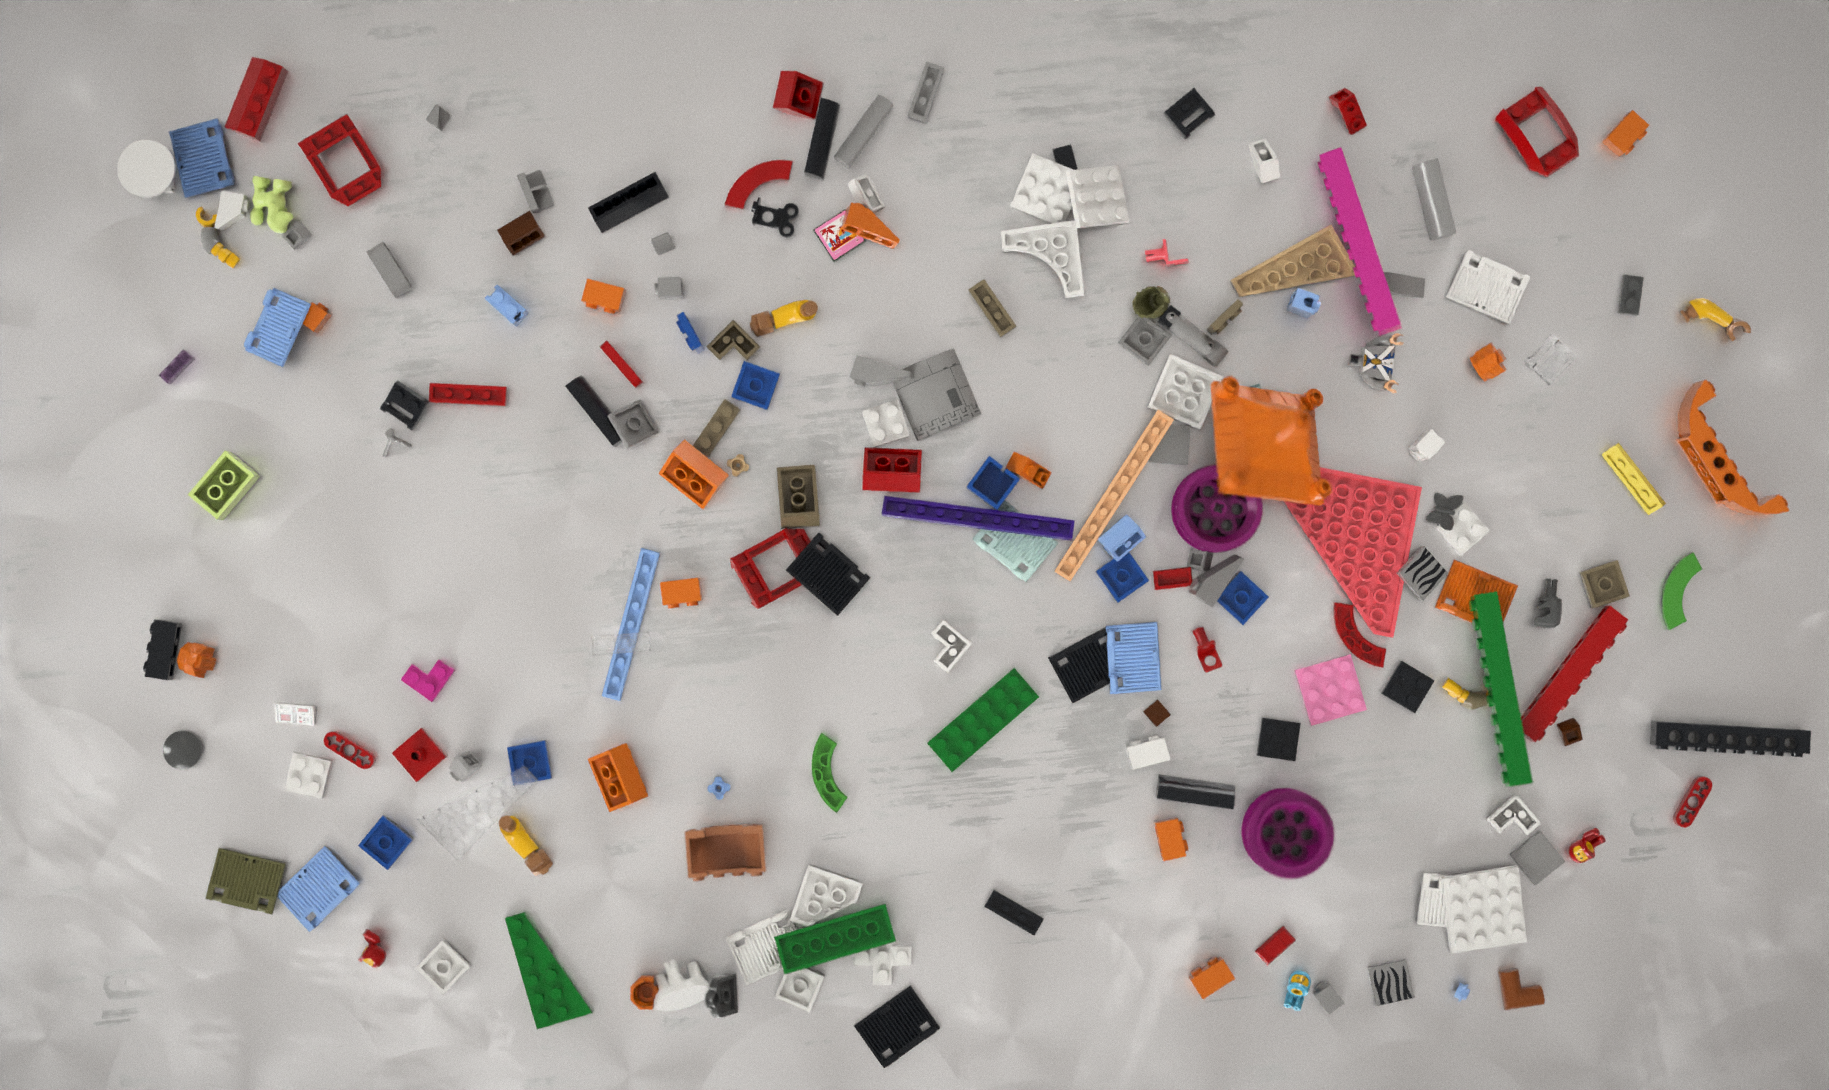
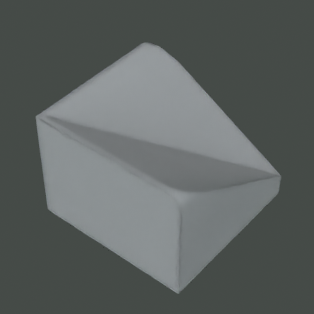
(438, 117)

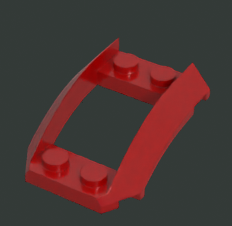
(1523, 110)
(328, 137)
(750, 575)

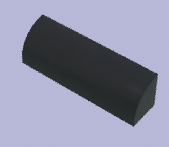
(822, 139)
(628, 202)
(594, 408)
(1195, 791)

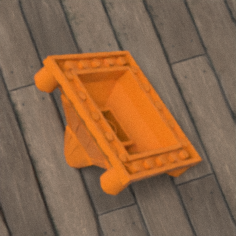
(1267, 443)

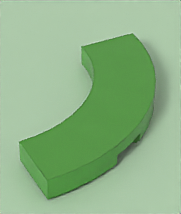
(1674, 590)
(823, 775)

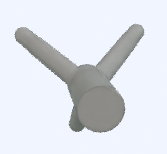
(391, 438)

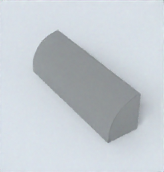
(863, 131)
(1434, 199)

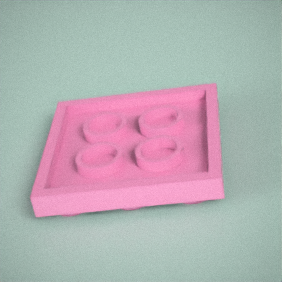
(1330, 690)

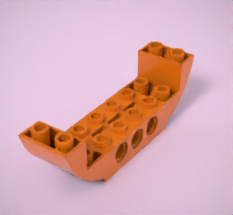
(1712, 461)

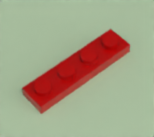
(467, 394)

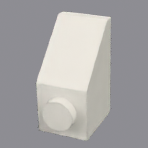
(1264, 160)
(231, 209)

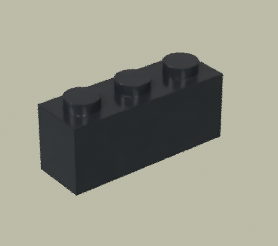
(162, 649)

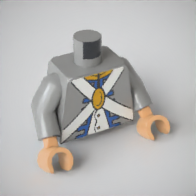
(1377, 362)

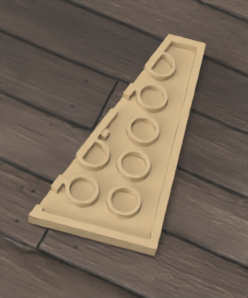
(1305, 263)

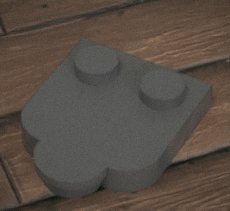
(722, 996)

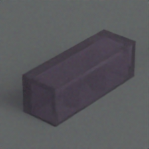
(177, 366)

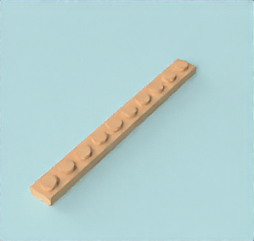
(1114, 495)

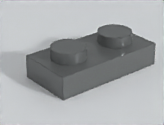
(1630, 295)

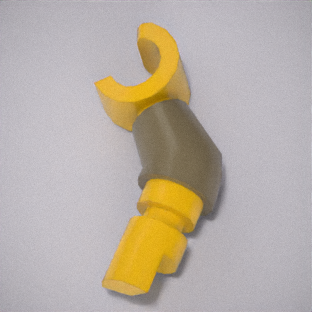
(1467, 699)

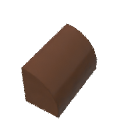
(521, 233)

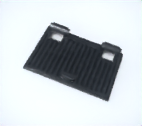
(827, 573)
(1085, 666)
(896, 1026)

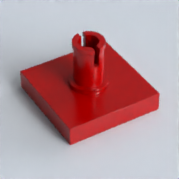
(419, 754)

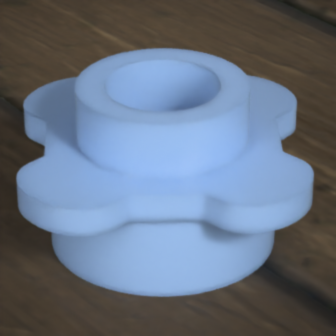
(719, 793)
(1462, 992)

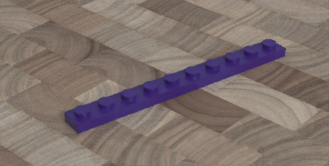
(978, 518)

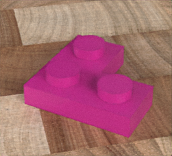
(428, 684)

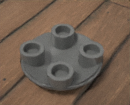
(182, 750)

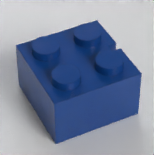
(992, 484)

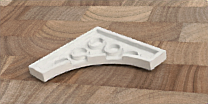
(1055, 245)

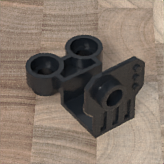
(780, 219)

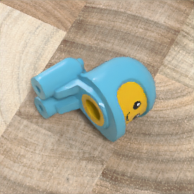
(1297, 988)

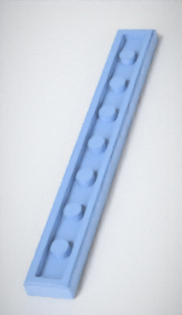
(631, 621)

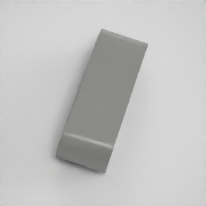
(389, 269)

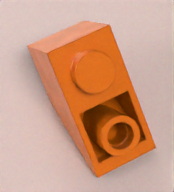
(1028, 470)

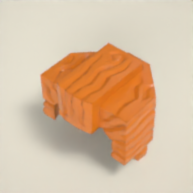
(1488, 362)
(196, 659)
(644, 992)

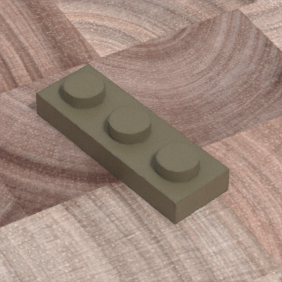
(992, 308)
(716, 427)

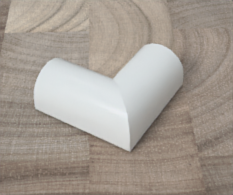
(954, 644)
(1514, 811)

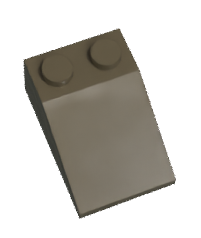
(798, 496)

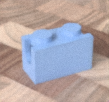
(1303, 303)
(507, 305)
(1122, 538)

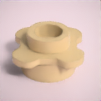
(738, 460)

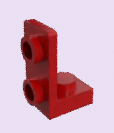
(1349, 109)

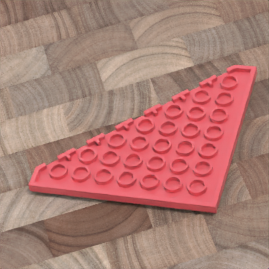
(1364, 540)

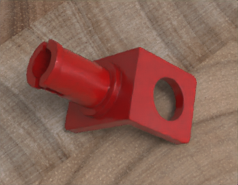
(1205, 649)

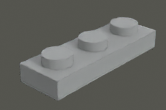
(926, 92)

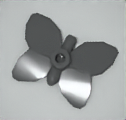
(1443, 509)

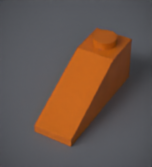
(866, 224)

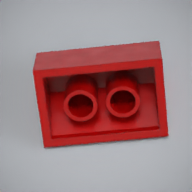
(892, 469)

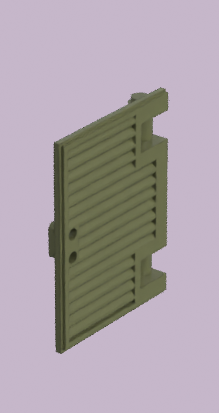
(245, 880)

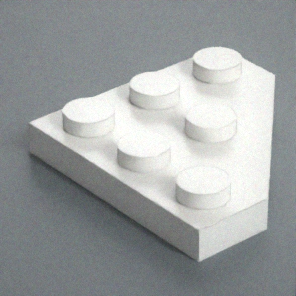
(823, 895)

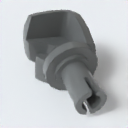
(1551, 602)

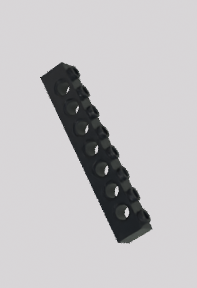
(1799, 738)

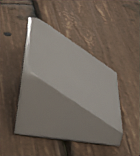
(296, 235)
(663, 243)
(1199, 559)

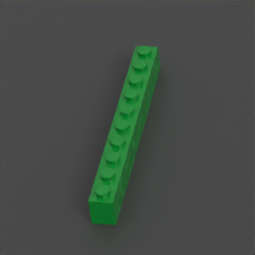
(1501, 689)

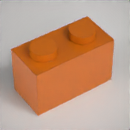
(1625, 133)
(603, 295)
(681, 591)
(1170, 838)
(1211, 977)

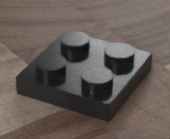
(1407, 686)
(1278, 739)

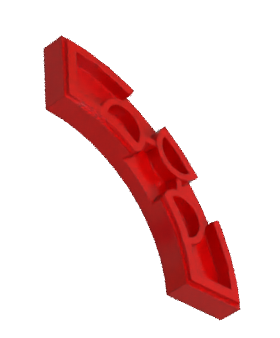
(755, 177)
(1352, 639)

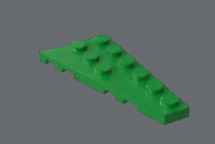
(547, 984)

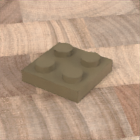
(1231, 313)
(1604, 584)

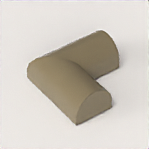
(734, 337)

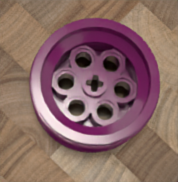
(1190, 523)
(1313, 850)

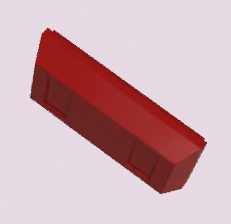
(1172, 578)
(1275, 945)

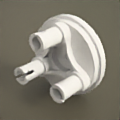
(146, 168)
(679, 992)

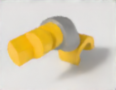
(211, 242)

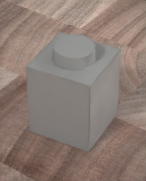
(669, 288)
(1328, 997)

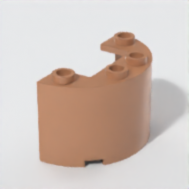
(725, 850)

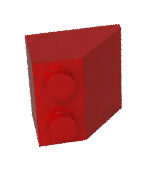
(798, 94)

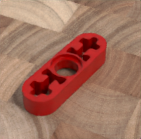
(621, 364)
(334, 747)
(1684, 803)

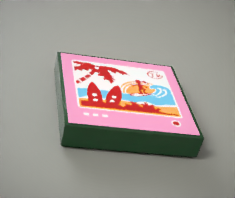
(835, 240)

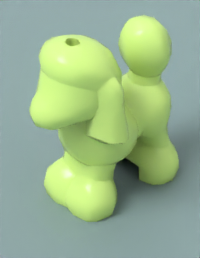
(277, 217)

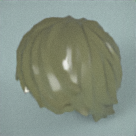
(1151, 302)

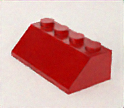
(256, 98)

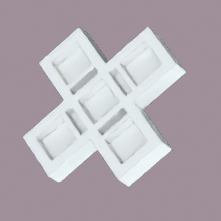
(883, 959)

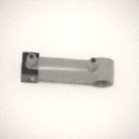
(1209, 349)

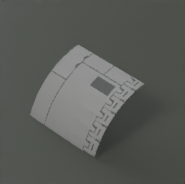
(936, 394)

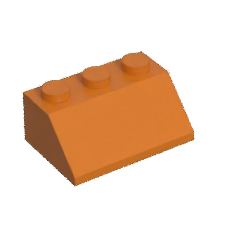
(693, 474)
(618, 777)

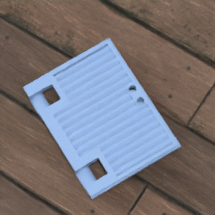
(277, 327)
(1133, 657)
(317, 888)

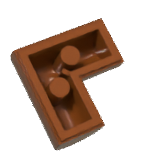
(1516, 996)

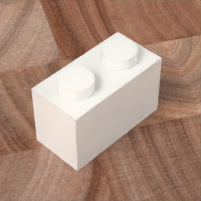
(1426, 446)
(1147, 752)

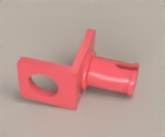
(1162, 253)

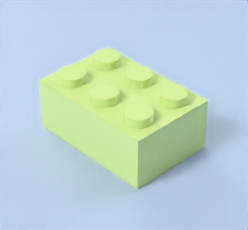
(224, 485)

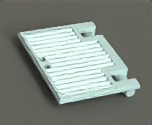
(1016, 548)

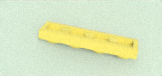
(1633, 478)

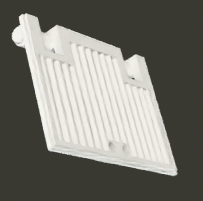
(1488, 287)
(1431, 903)
(760, 953)

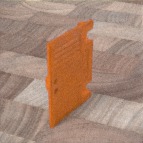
(1465, 582)

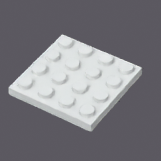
(1483, 909)

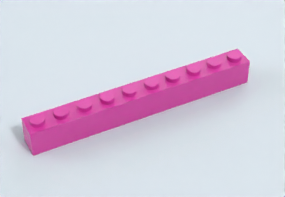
(1360, 242)

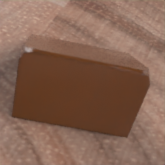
(1156, 713)
(1569, 731)

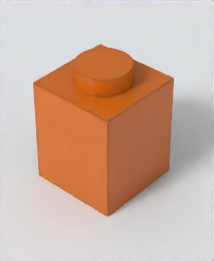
(316, 317)

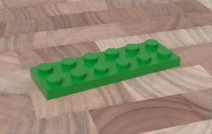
(983, 720)
(835, 939)

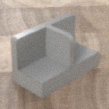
(536, 191)

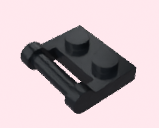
(1185, 108)
(409, 401)

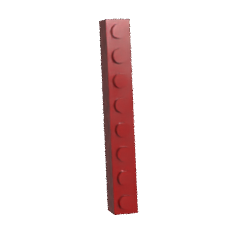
(1571, 672)

